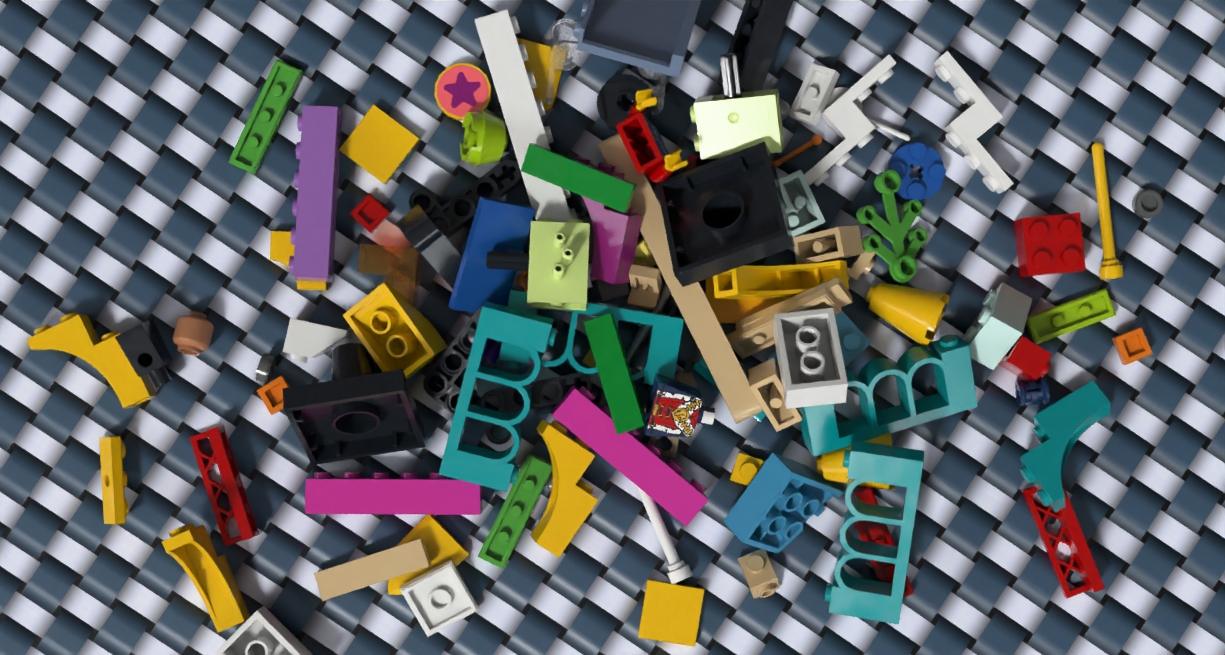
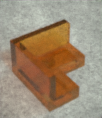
(399, 265)

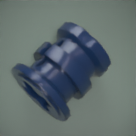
(1032, 392)

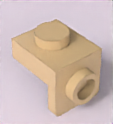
(861, 264)
(645, 285)
(759, 574)

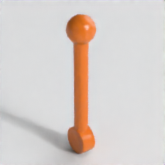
(815, 140)

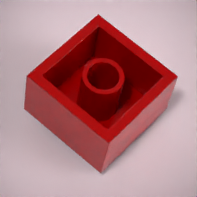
(1049, 245)

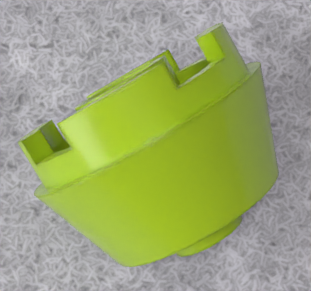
(483, 138)

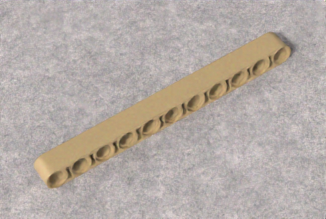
(689, 299)

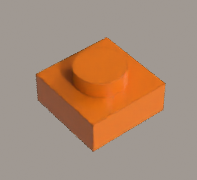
(1132, 346)
(273, 394)

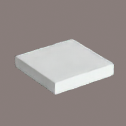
(439, 598)

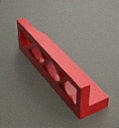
(230, 483)
(1075, 540)

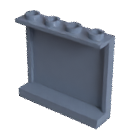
(638, 32)

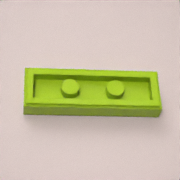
(1070, 316)

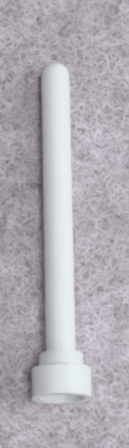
(677, 569)

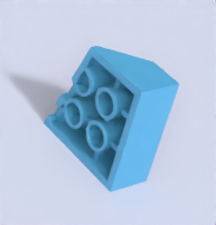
(779, 503)

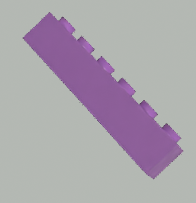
(317, 194)

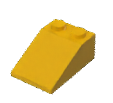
(394, 331)

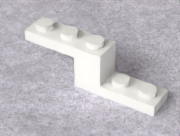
(849, 121)
(972, 123)

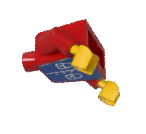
(645, 142)

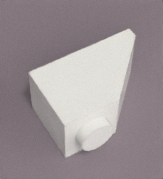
(311, 339)

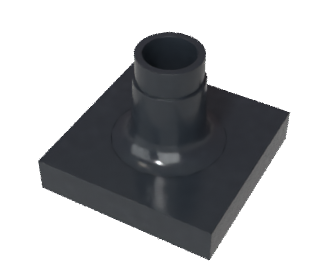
(724, 215)
(355, 411)

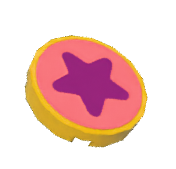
(462, 90)

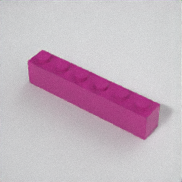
(630, 455)
(391, 495)

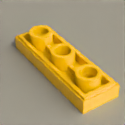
(113, 480)

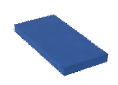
(495, 228)

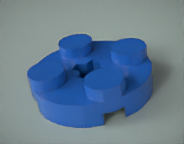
(932, 171)

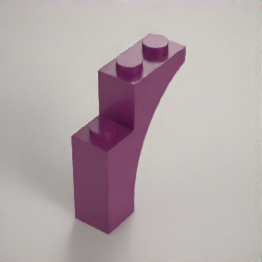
(614, 235)

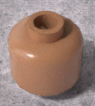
(193, 333)

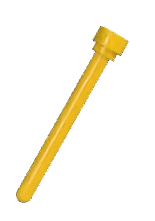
(1110, 266)

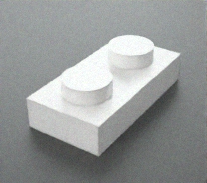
(814, 94)

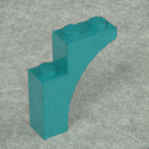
(1058, 431)

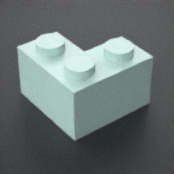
(800, 204)
(998, 325)

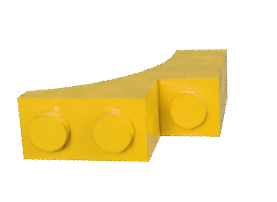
(776, 281)
(79, 338)
(568, 500)
(209, 573)

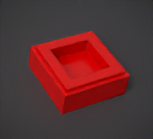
(370, 213)

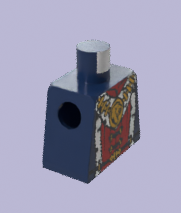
(675, 409)

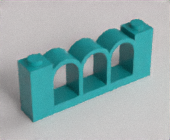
(662, 346)
(954, 395)
(475, 463)
(886, 466)

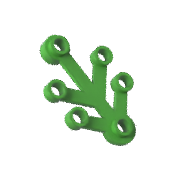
(893, 229)

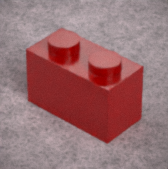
(1026, 360)

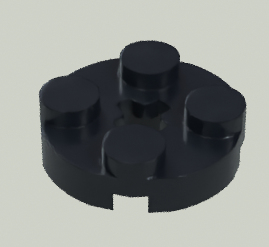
(612, 93)

